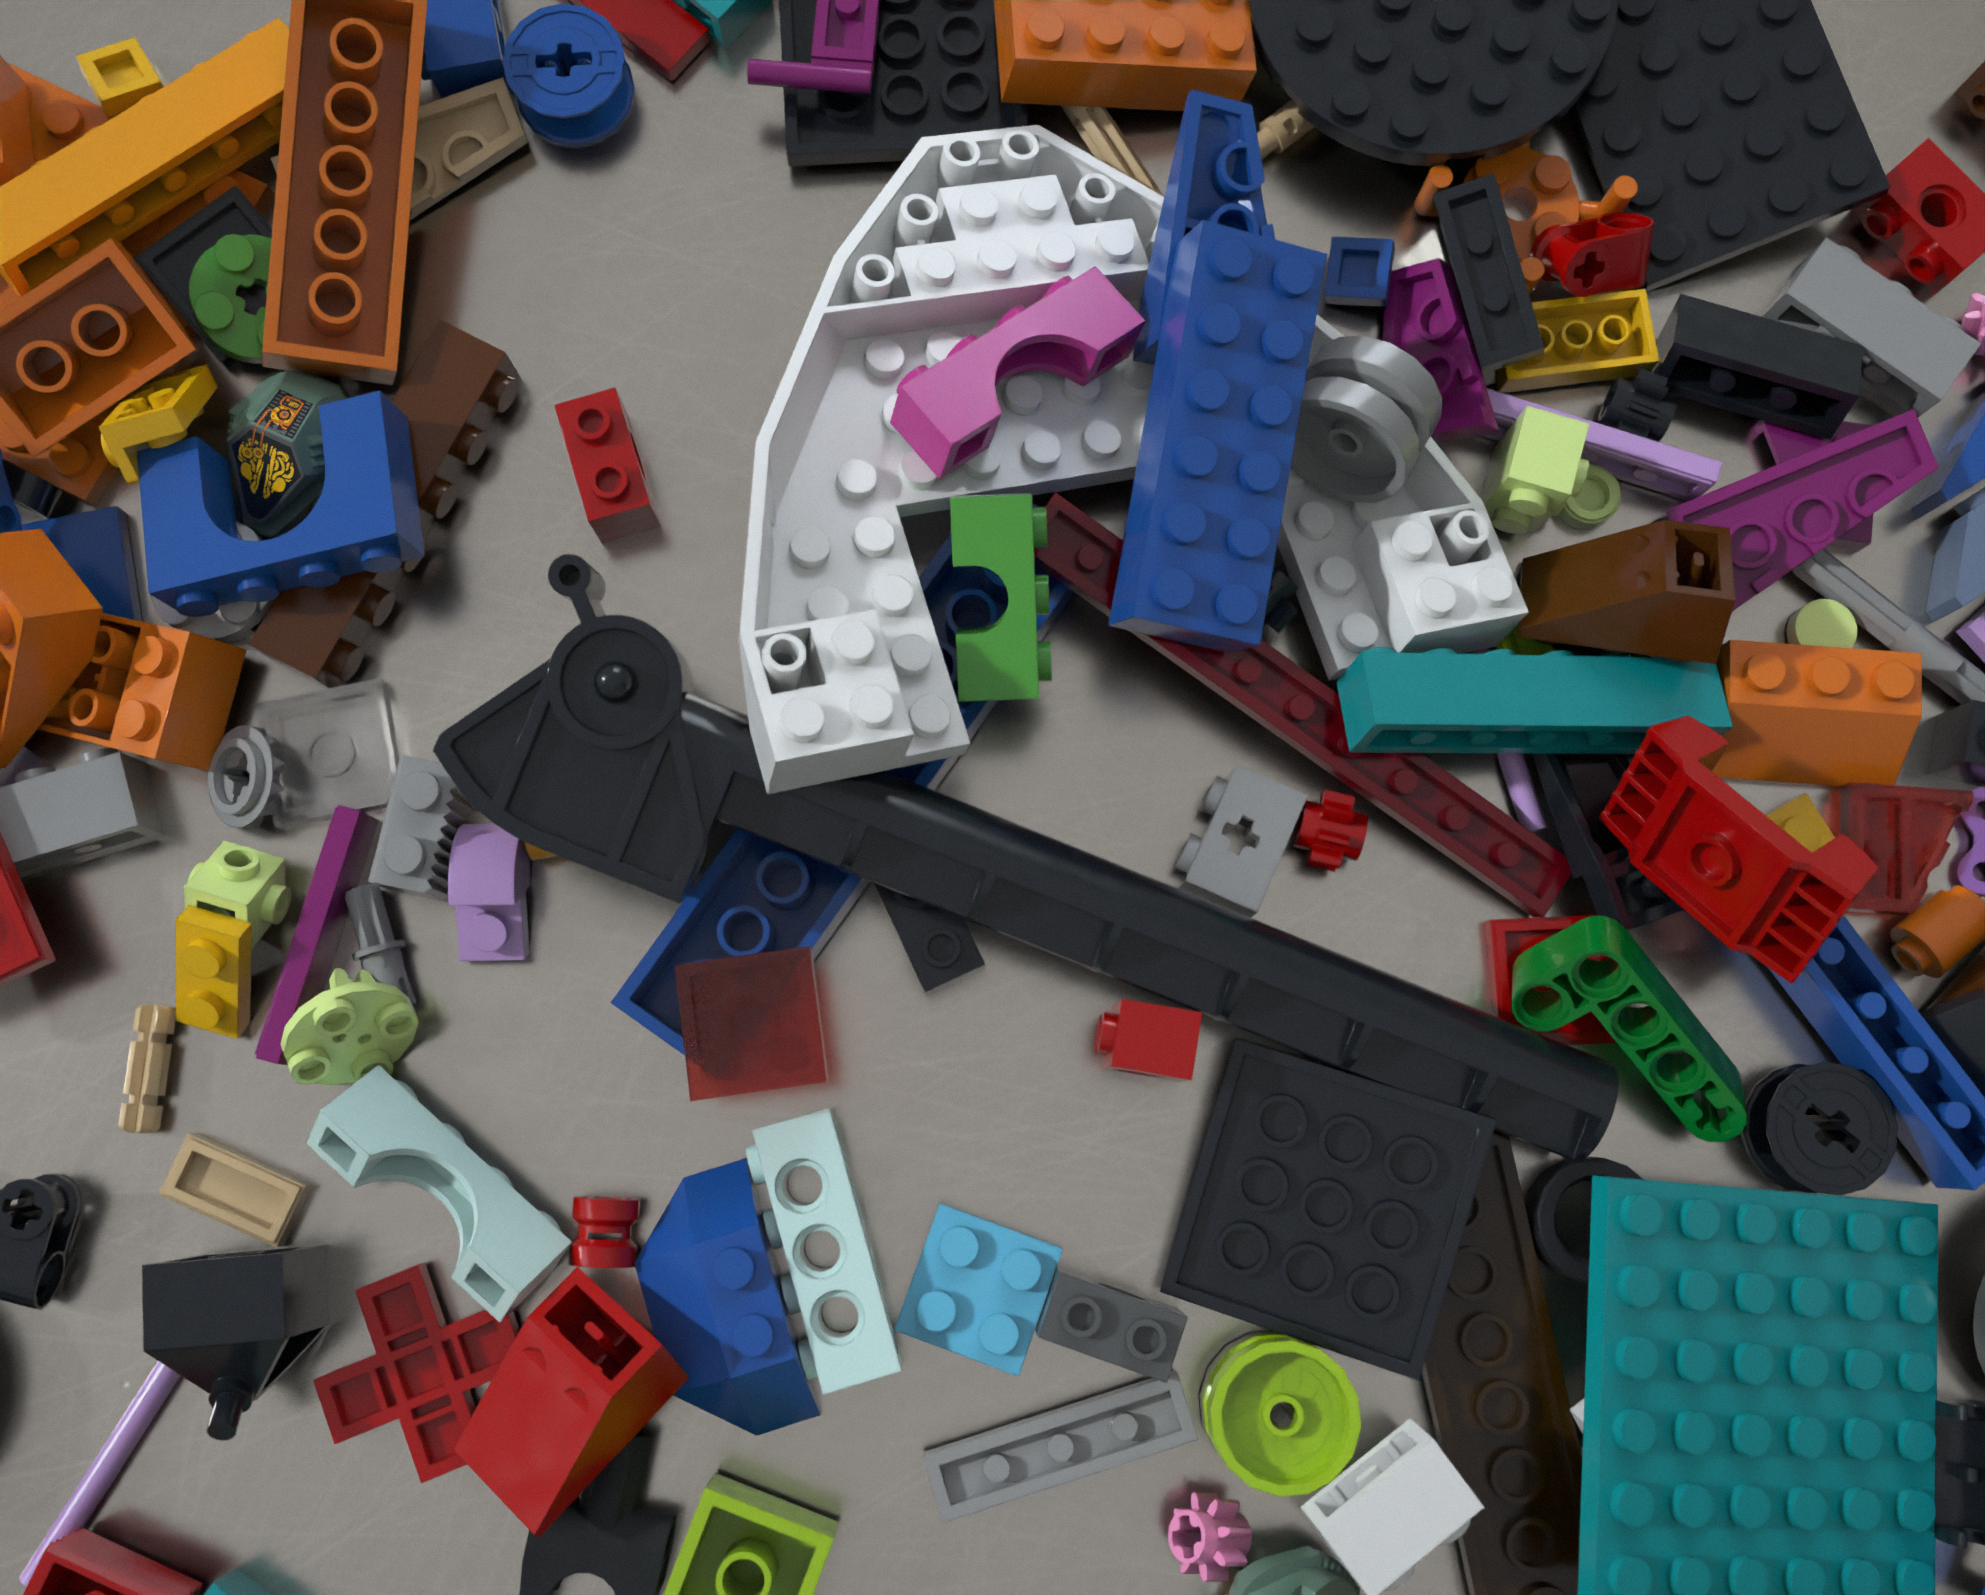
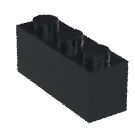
(1758, 366)

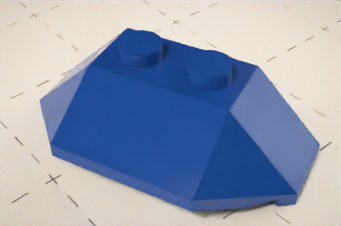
(722, 1304)

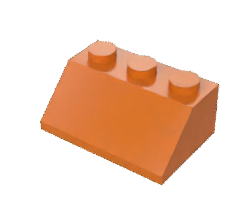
(83, 345)
(1817, 713)

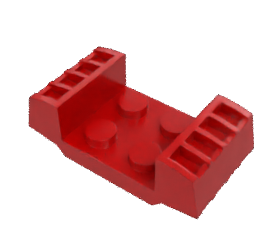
(1726, 856)

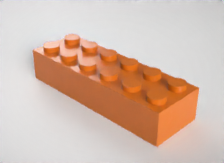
(344, 188)

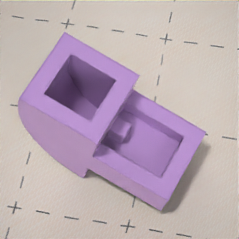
(489, 891)

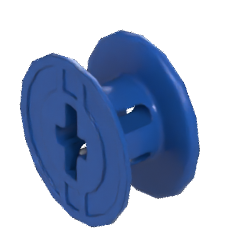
(569, 74)

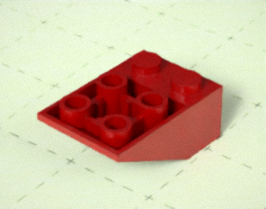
(566, 1401)

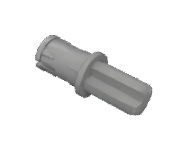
(377, 947)

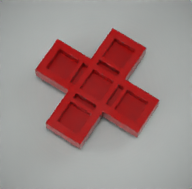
(418, 1370)

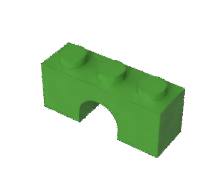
(1003, 657)

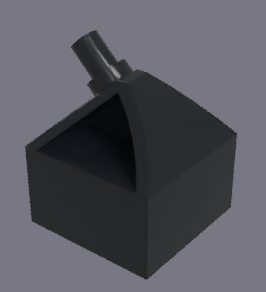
(234, 1321)

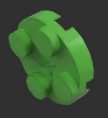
(212, 296)

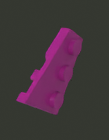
(1432, 326)

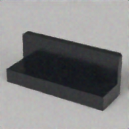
(1488, 275)

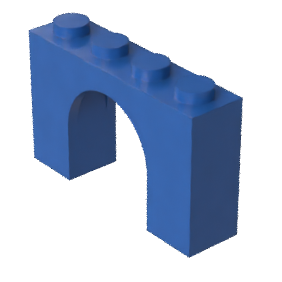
(358, 525)

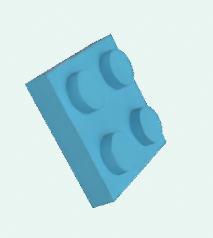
(978, 1289)

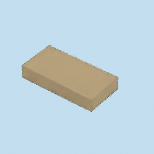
(235, 1189)

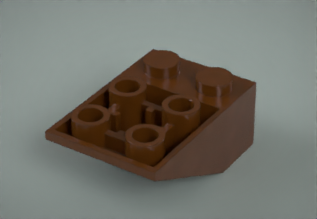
(1635, 591)

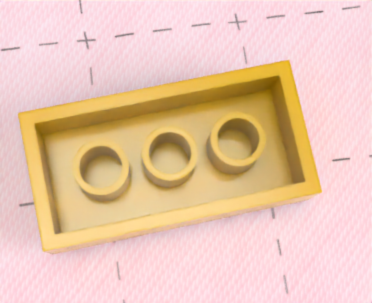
(1587, 342)

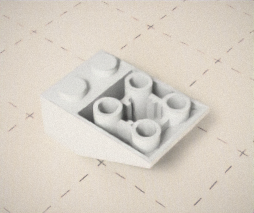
(1392, 1509)

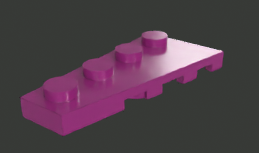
(1811, 499)

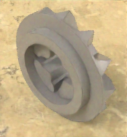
(232, 796)

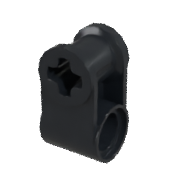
(34, 1244)

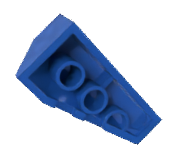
(1211, 178)

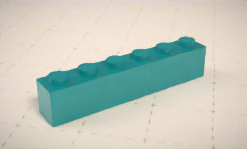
(1520, 701)

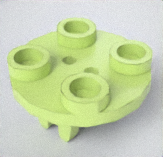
(348, 1031)

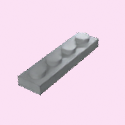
(1059, 1446)

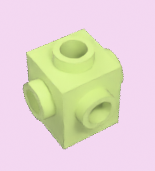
(241, 886)

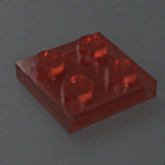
(751, 1023)

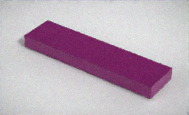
(319, 924)

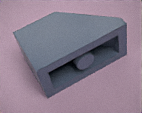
(1959, 560)

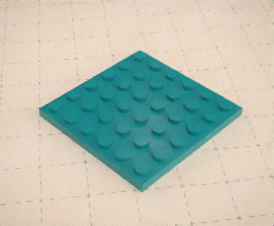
(1758, 1393)

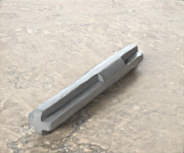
(1893, 626)

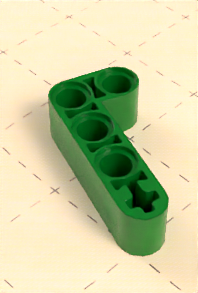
(1642, 1033)

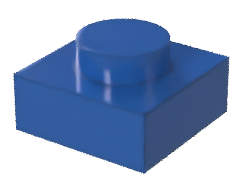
(1359, 271)

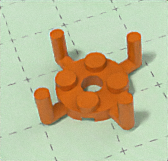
(1543, 185)

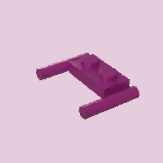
(840, 51)

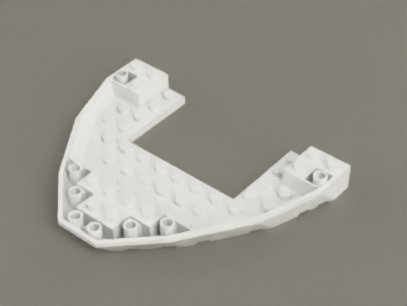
(832, 606)

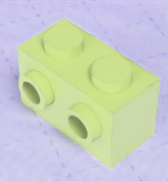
(1534, 470)

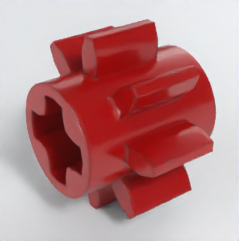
(1330, 830)

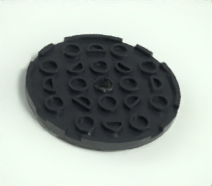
(1432, 74)

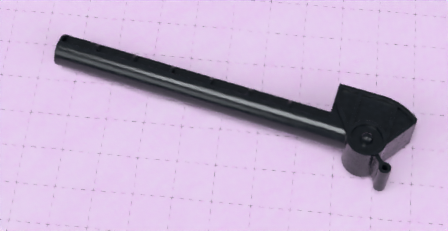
(633, 772)

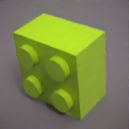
(750, 1544)

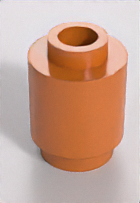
(1939, 932)

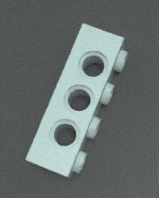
(831, 1356)

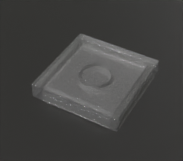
(335, 750)

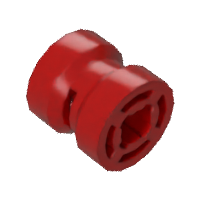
(604, 1215)

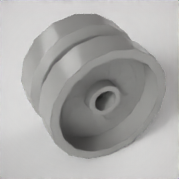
(1363, 418)

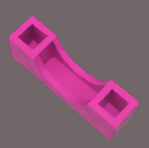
(1072, 331)

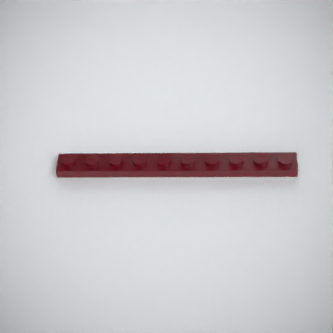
(1311, 720)

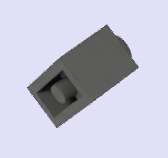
(1111, 1324)

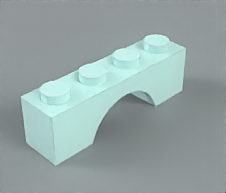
(387, 1135)

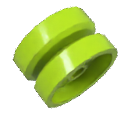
(1320, 1406)

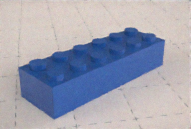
(1218, 438)

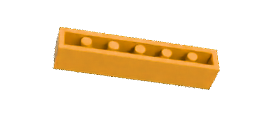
(144, 159)

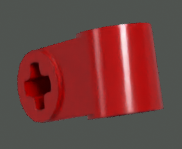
(1596, 253)

